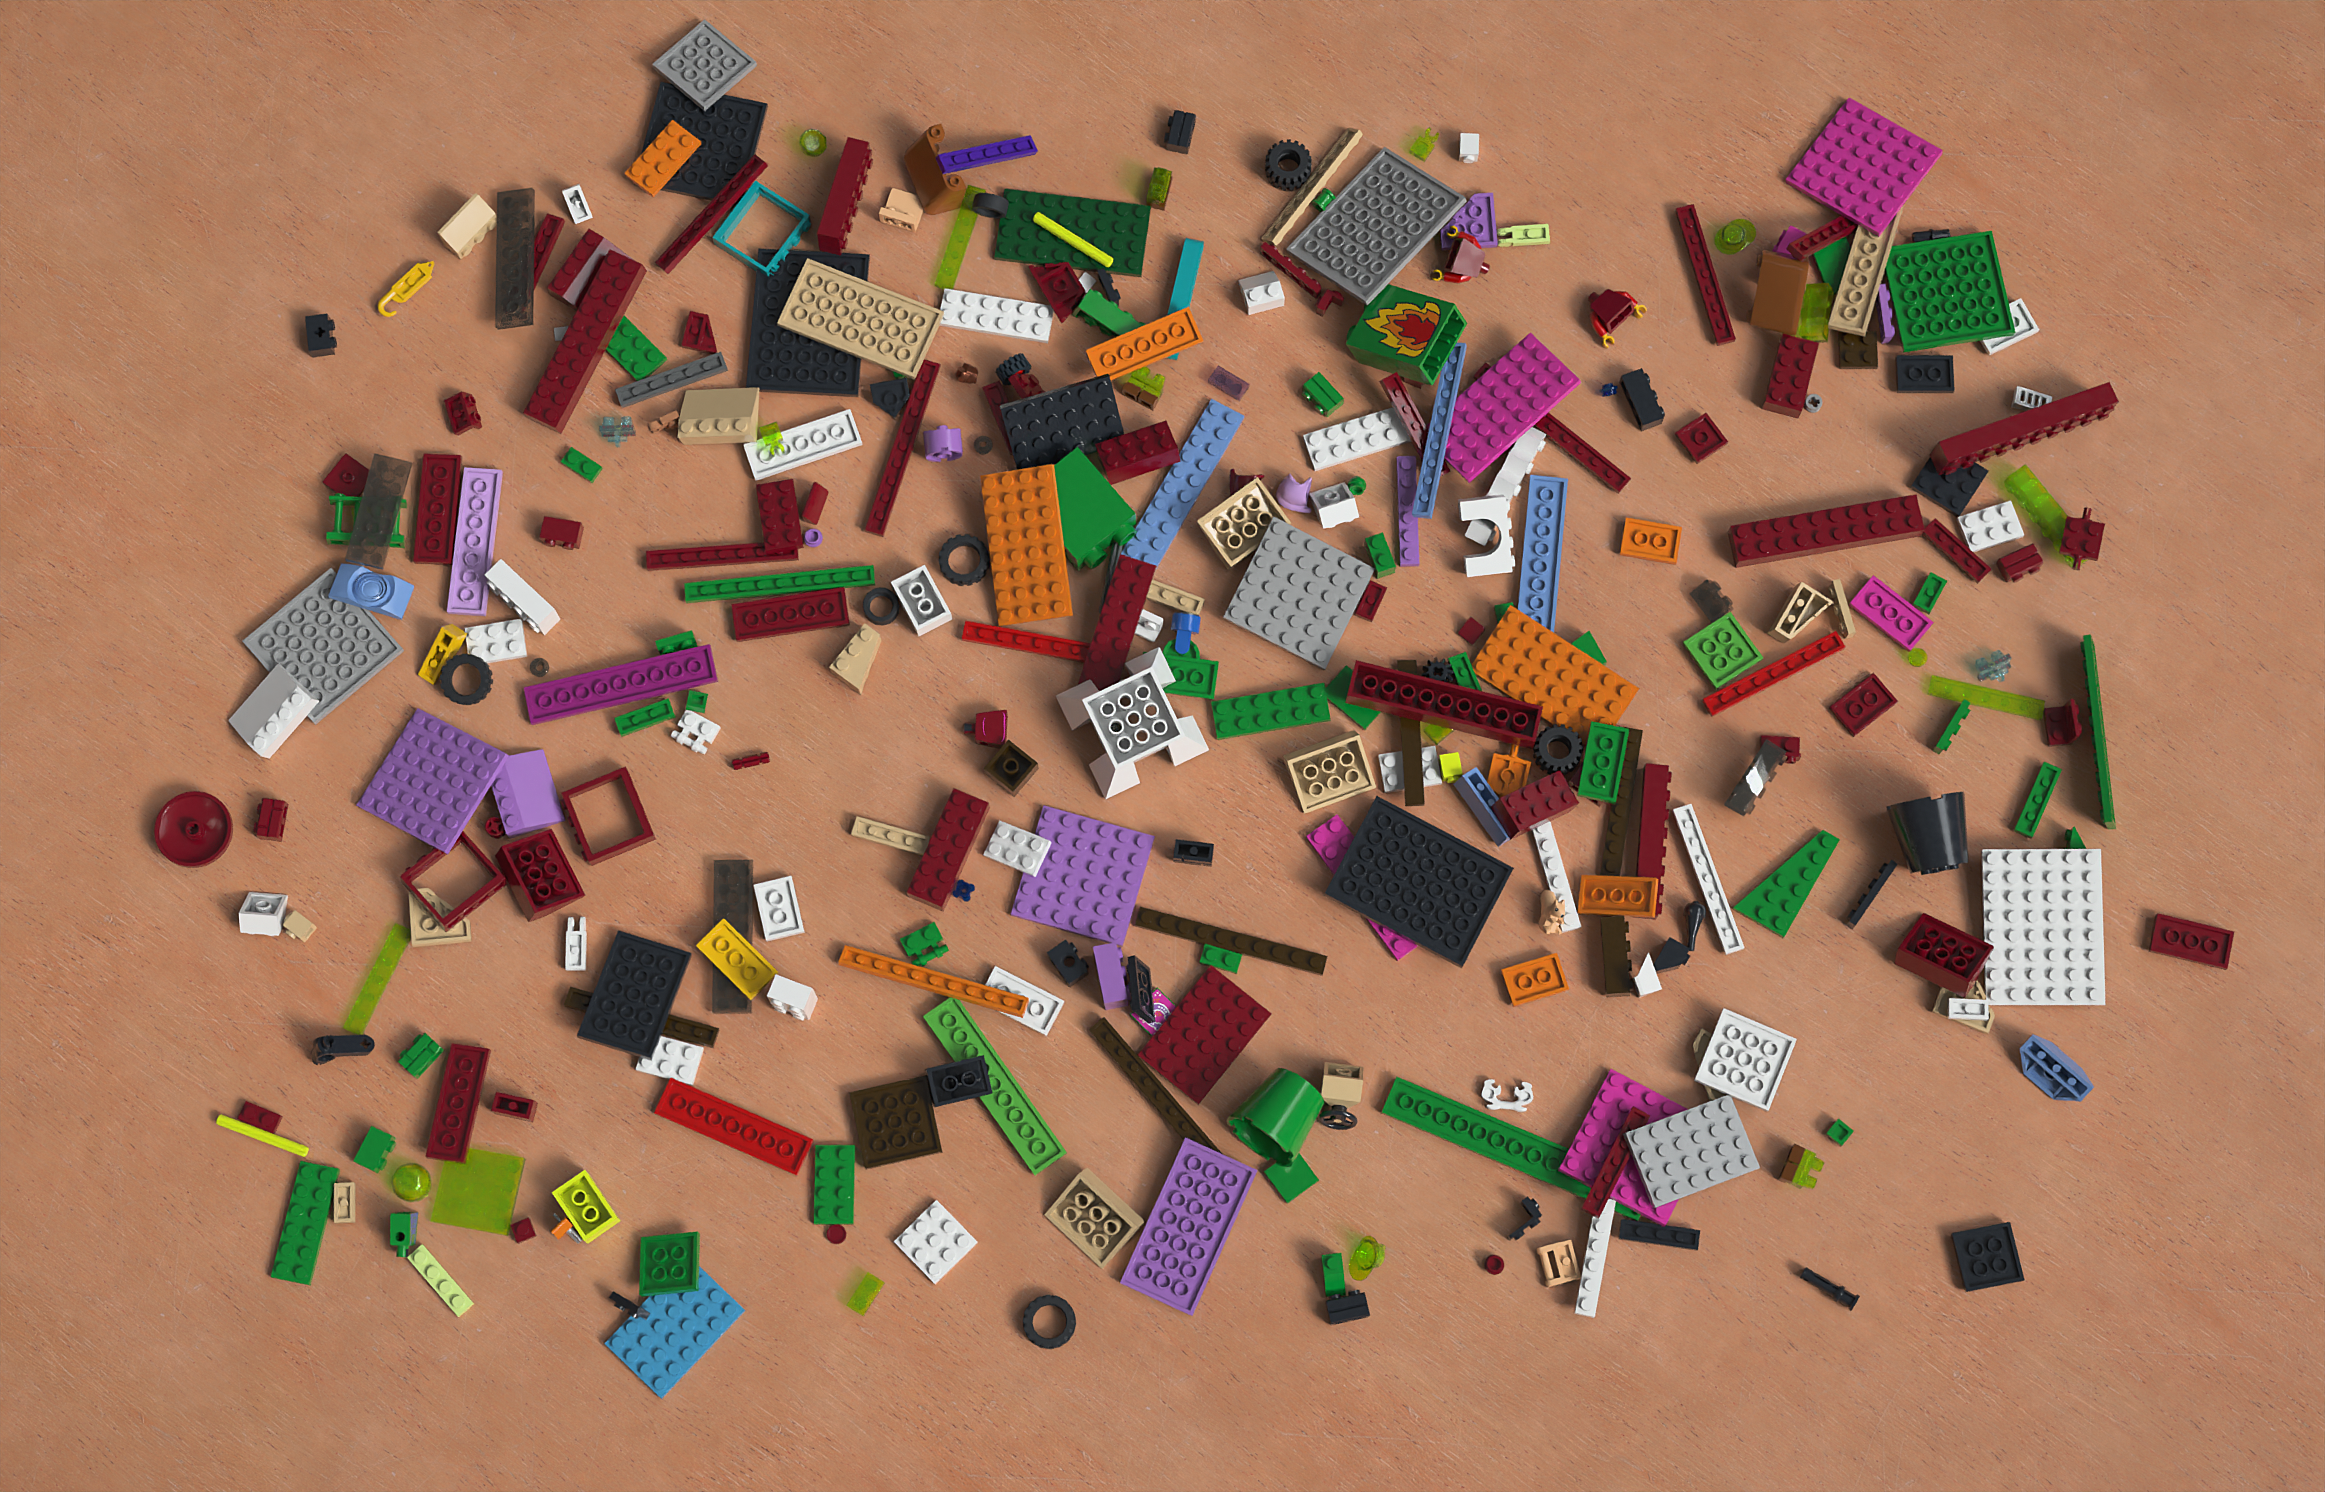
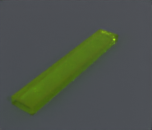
(958, 241)
(1986, 697)
(378, 980)

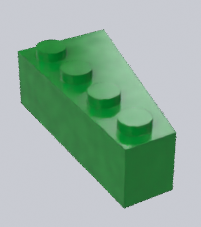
(1105, 315)

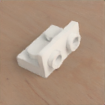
(1149, 626)

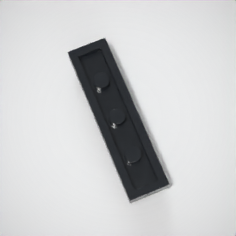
(1874, 886)
(1659, 1235)

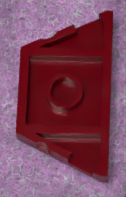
(1059, 287)

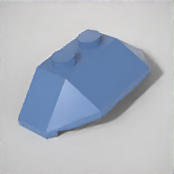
(2053, 1070)

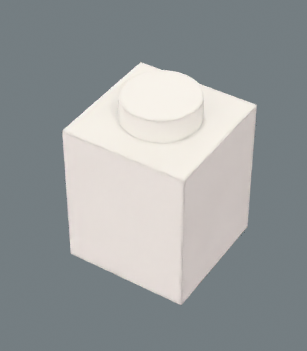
(1468, 147)

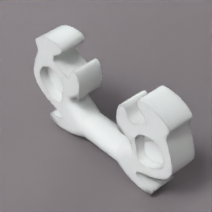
(1524, 1097)

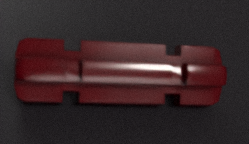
(752, 760)

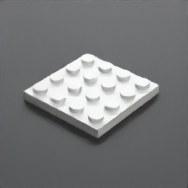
(1745, 1059)

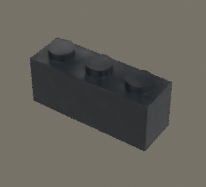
(1642, 399)

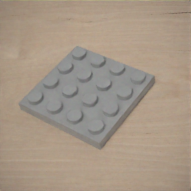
(704, 65)

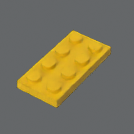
(737, 959)

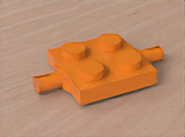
(1508, 772)

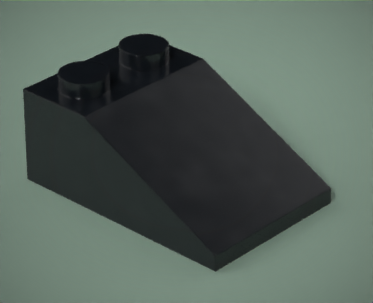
(958, 1081)

